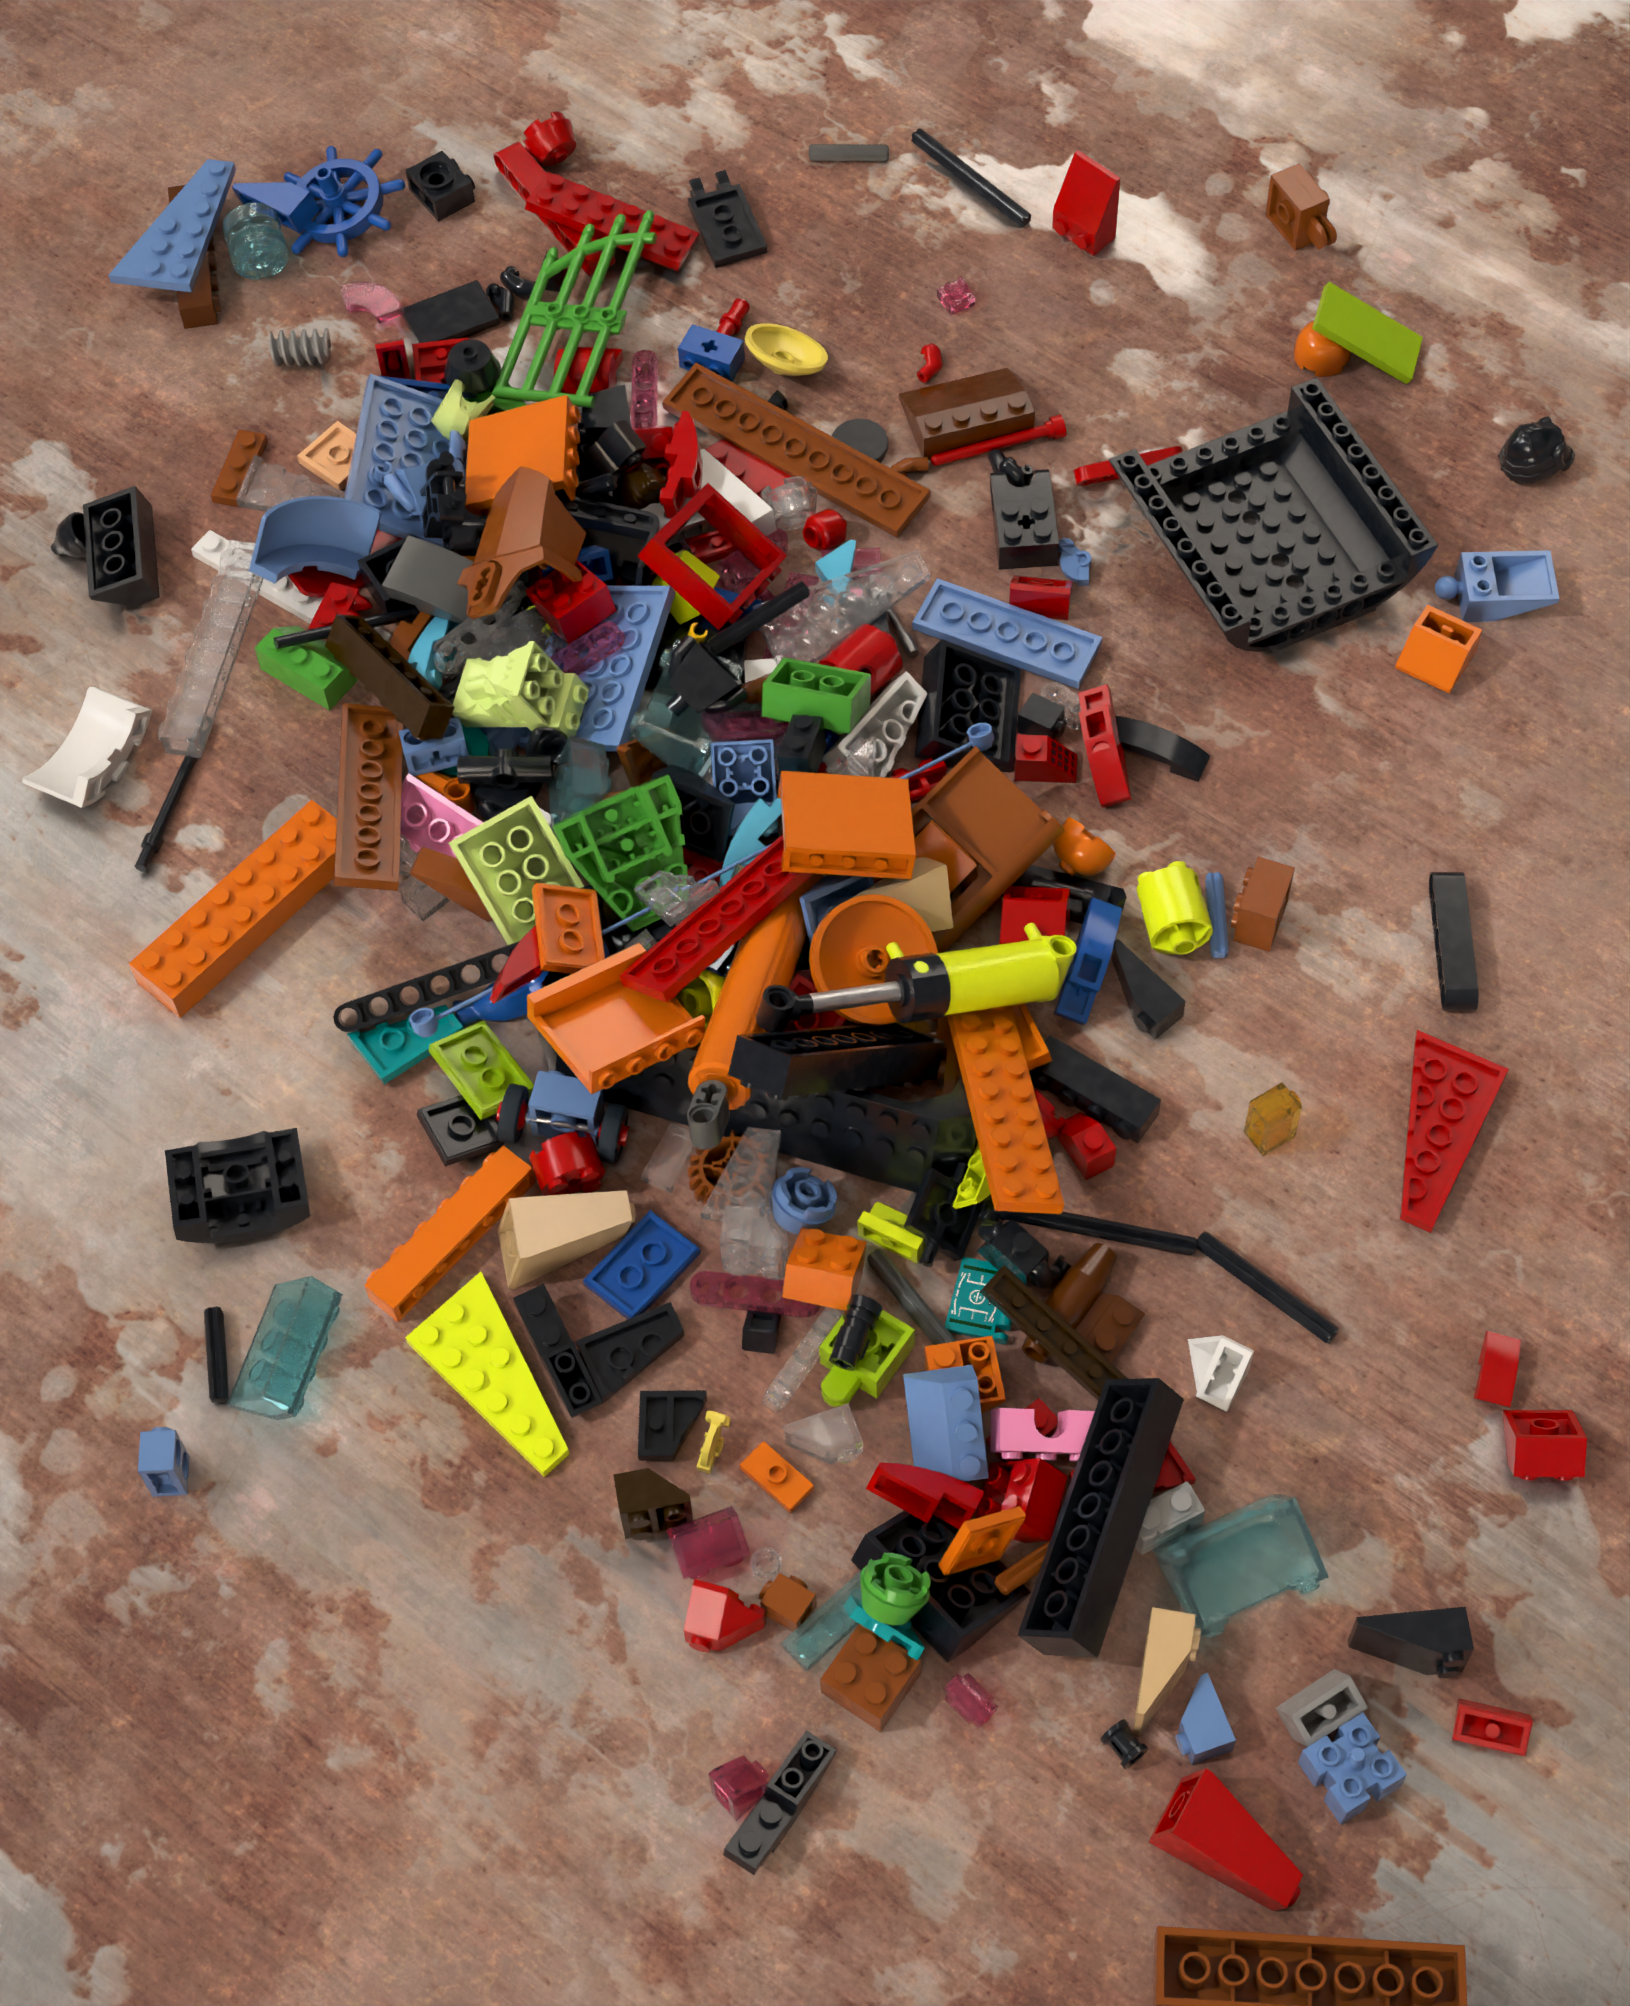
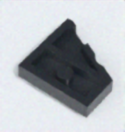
(666, 1421)

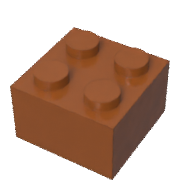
(1262, 903)
(870, 1677)

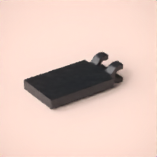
(725, 221)

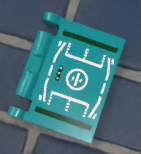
(972, 1312)

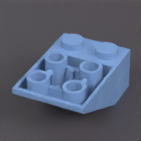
(743, 775)

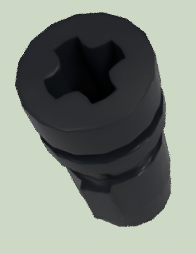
(853, 1334)

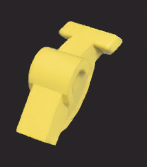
(713, 1440)

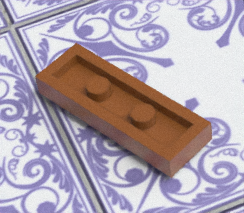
(236, 466)

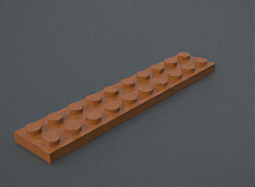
(798, 449)

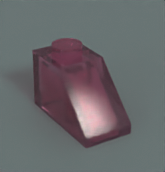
(738, 1785)

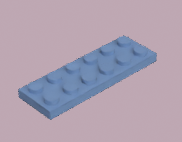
(1007, 633)

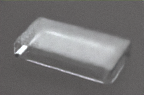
(669, 1158)

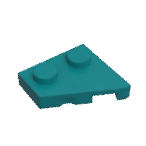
(900, 1634)

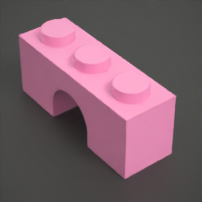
(1015, 1433)

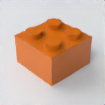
(824, 1268)

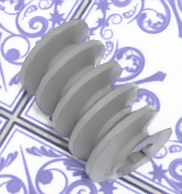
(300, 348)

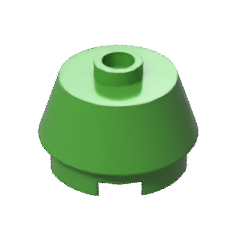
(893, 1589)

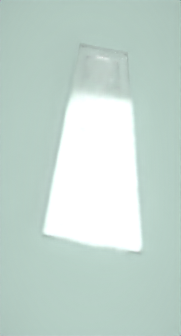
(272, 485)

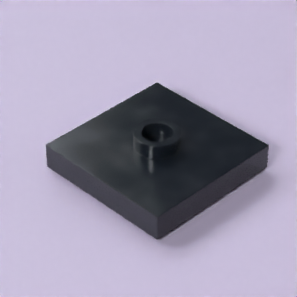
(458, 1130)

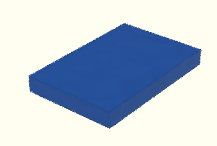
(641, 1266)

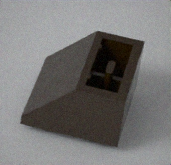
(650, 1504)

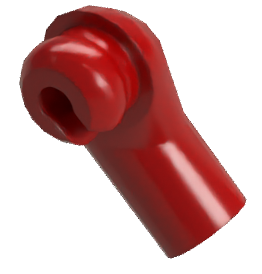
(933, 362)

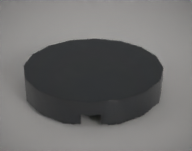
(864, 436)

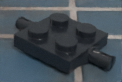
(935, 1218)

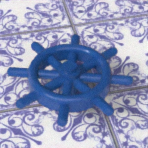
(339, 200)

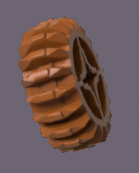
(707, 1169)

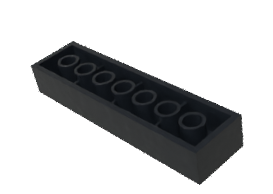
(834, 1059)
(1101, 1518)

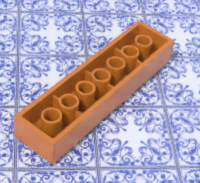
(240, 911)

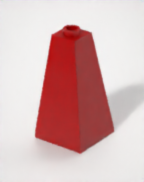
(1221, 1839)

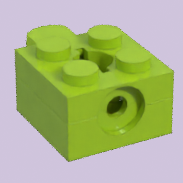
(886, 1352)

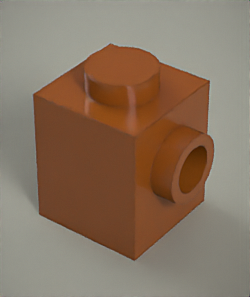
(787, 1601)

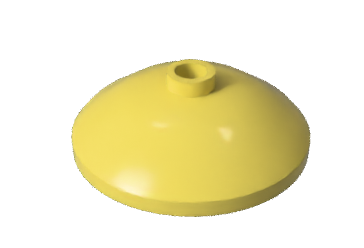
(785, 349)

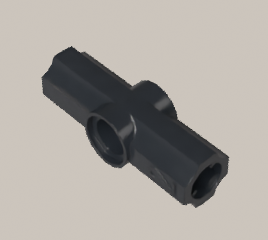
(505, 769)

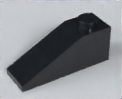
(1149, 998)

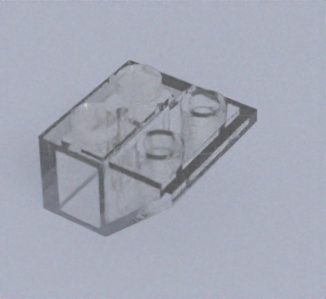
(752, 1244)

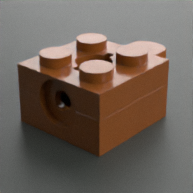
(1299, 209)

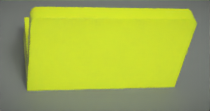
(885, 1228)

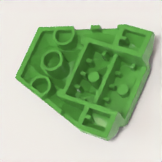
(625, 843)

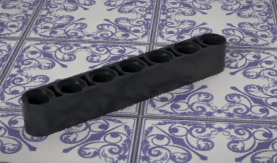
(423, 984)

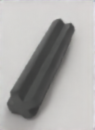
(848, 152)

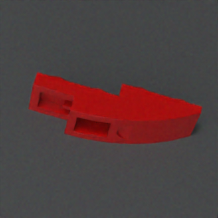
(685, 466)
(1103, 746)

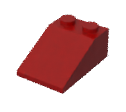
(1087, 204)

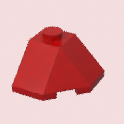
(719, 1618)

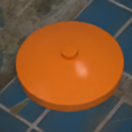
(852, 950)

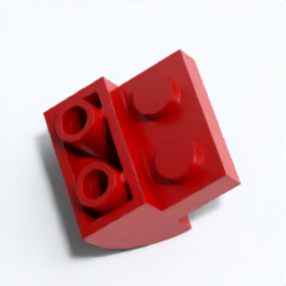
(605, 375)

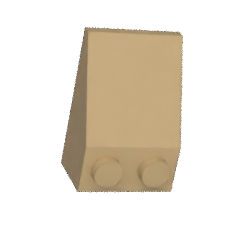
(1168, 1647)

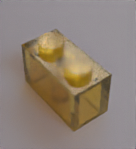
(1273, 1118)

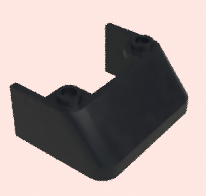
(616, 528)

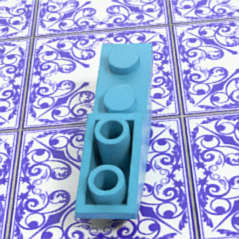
(423, 655)
(757, 822)

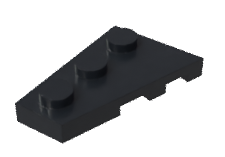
(628, 1348)

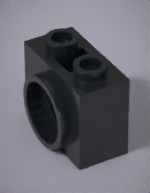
(440, 185)

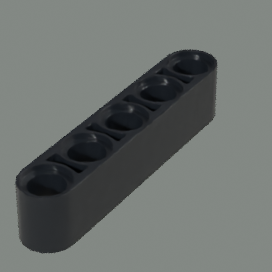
(1453, 941)

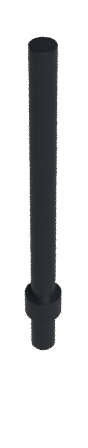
(323, 632)
(152, 841)

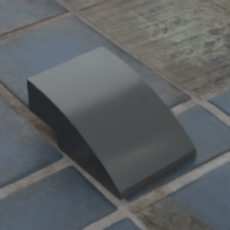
(429, 579)

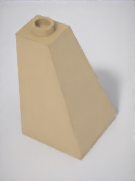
(925, 892)
(557, 1229)

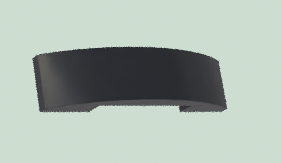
(1164, 746)

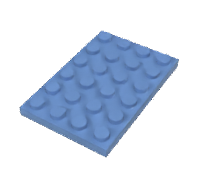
(398, 430)
(620, 679)

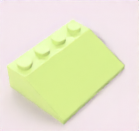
(506, 861)

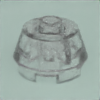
(791, 502)

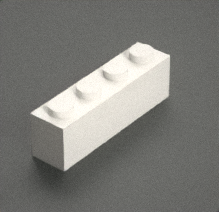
(738, 494)

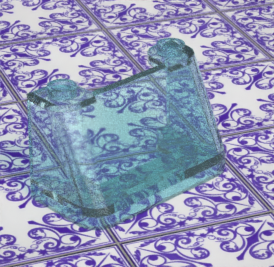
(670, 737)
(1241, 1561)

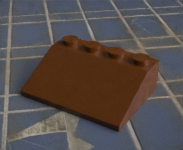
(967, 411)

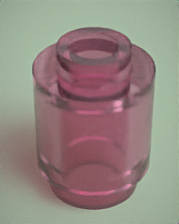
(970, 1699)

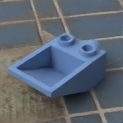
(1509, 583)

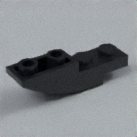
(557, 1351)
(781, 1803)

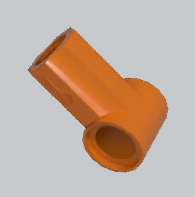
(450, 788)

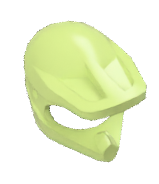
(456, 412)

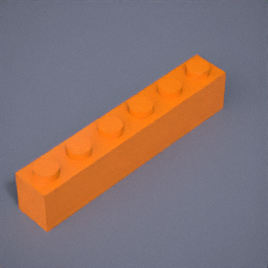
(449, 1233)

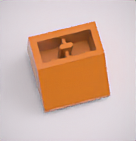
(1439, 649)
(976, 1352)

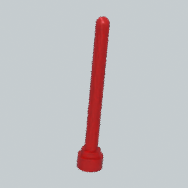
(1053, 428)

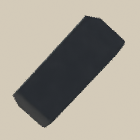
(1080, 889)

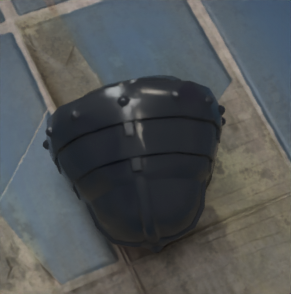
(1535, 452)

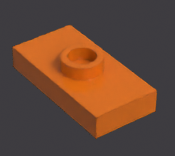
(776, 1477)

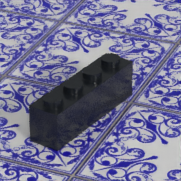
(1096, 1091)

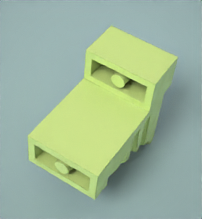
(520, 692)

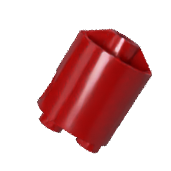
(867, 652)

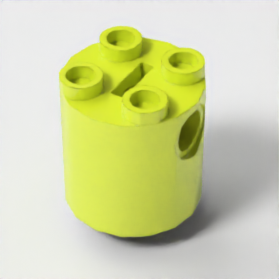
(1174, 909)

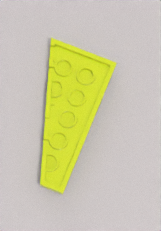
(482, 1362)

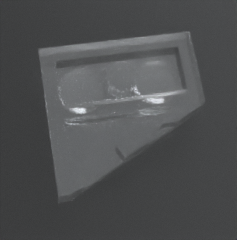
(674, 895)

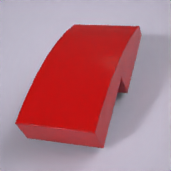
(1498, 1369)

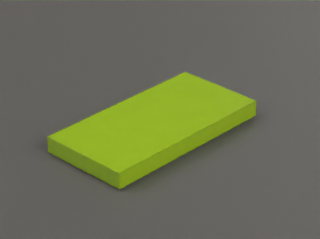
(1367, 333)

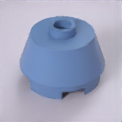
(802, 1200)

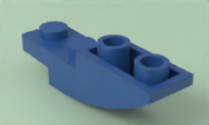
(1089, 962)

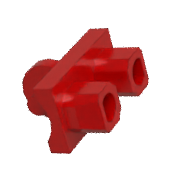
(924, 781)

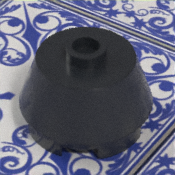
(474, 366)

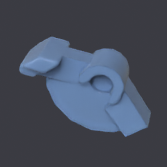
(1074, 563)

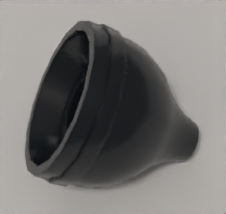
(70, 537)

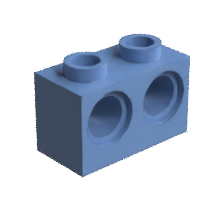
(435, 753)
(163, 1462)

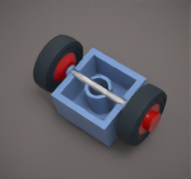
(563, 1106)

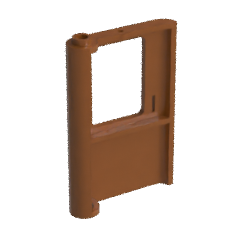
(992, 825)

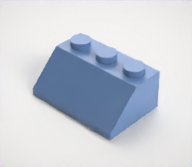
(946, 1422)

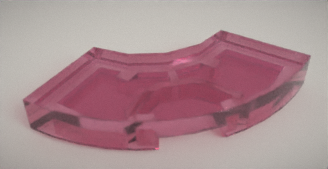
(372, 299)

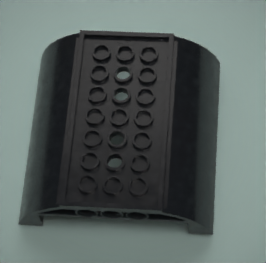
(1317, 508)

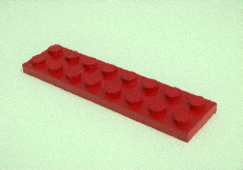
(714, 926)

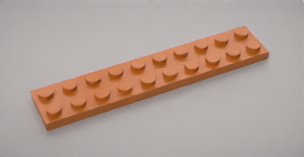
(1005, 1112)

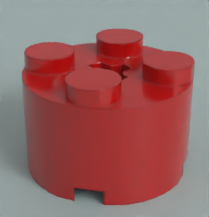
(568, 1165)

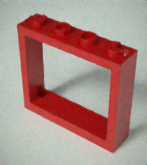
(739, 532)

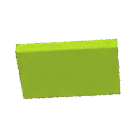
(479, 1067)

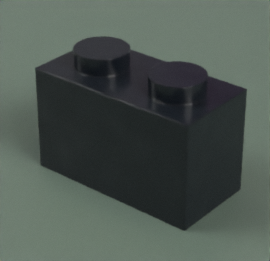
(803, 744)

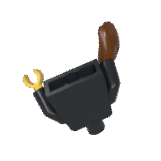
(705, 680)

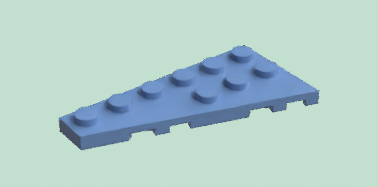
(177, 241)

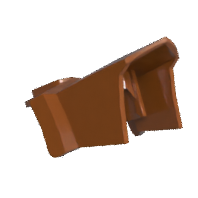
(522, 531)

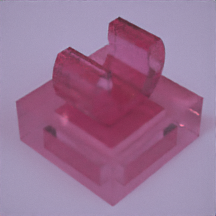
(956, 296)

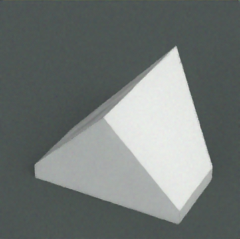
(1219, 1368)

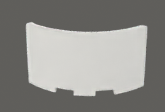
(93, 750)

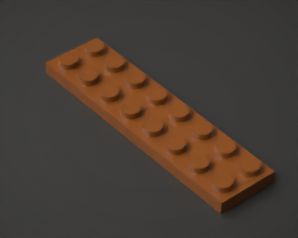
(368, 799)

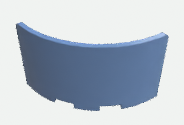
(314, 533)

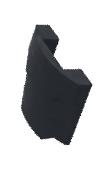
(237, 1187)

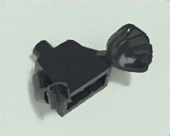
(493, 801)
(1017, 1250)

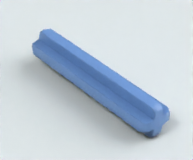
(1217, 914)

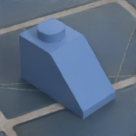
(1204, 1726)

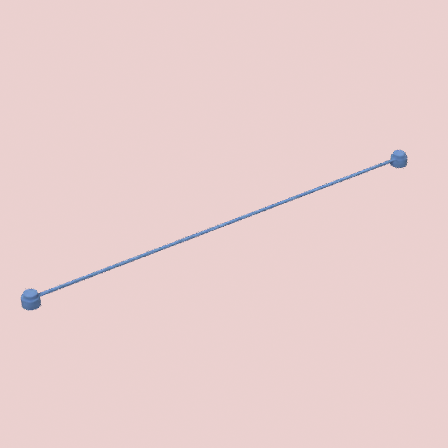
(424, 1020)

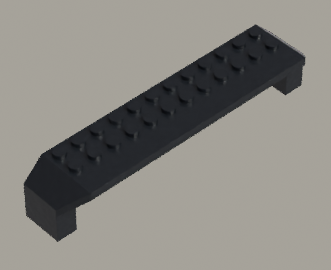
(842, 1131)

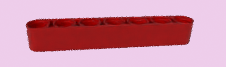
(524, 176)

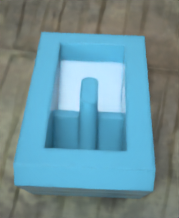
(836, 562)

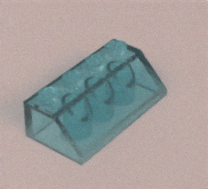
(286, 1349)

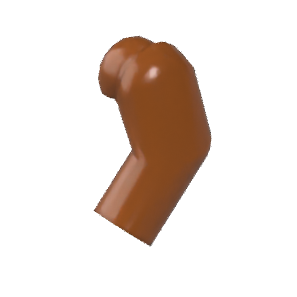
(914, 464)

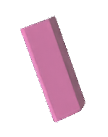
(431, 818)

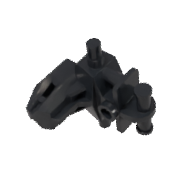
(445, 508)

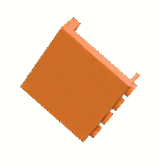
(529, 436)
(846, 825)
(608, 1028)

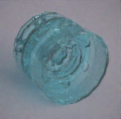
(255, 241)

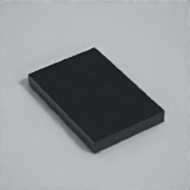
(451, 314)

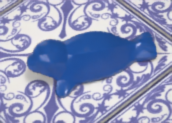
(506, 1009)

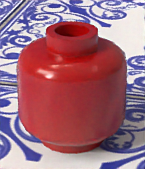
(825, 530)

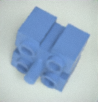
(1352, 1768)

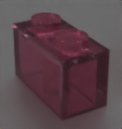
(708, 1543)

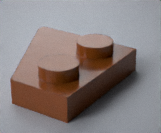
(638, 762)

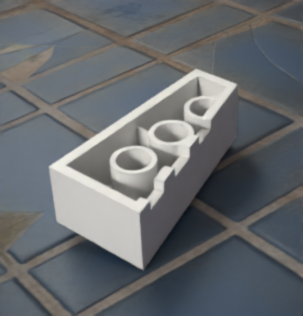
(887, 720)

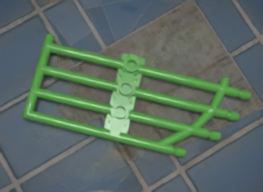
(578, 318)

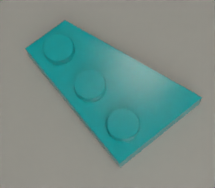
(396, 1047)

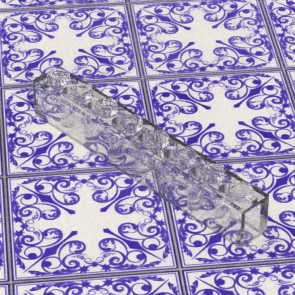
(212, 653)

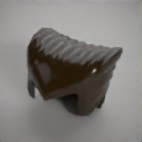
(641, 487)

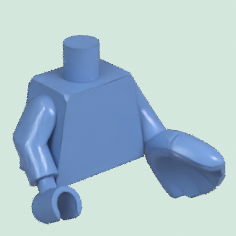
(409, 481)

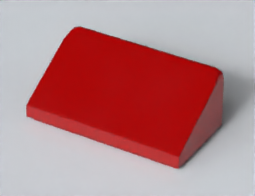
(1492, 1727)

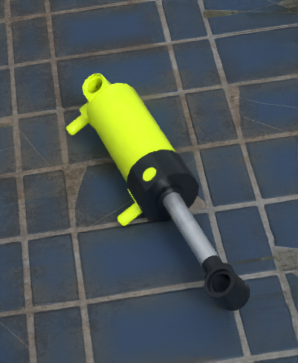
(940, 983)

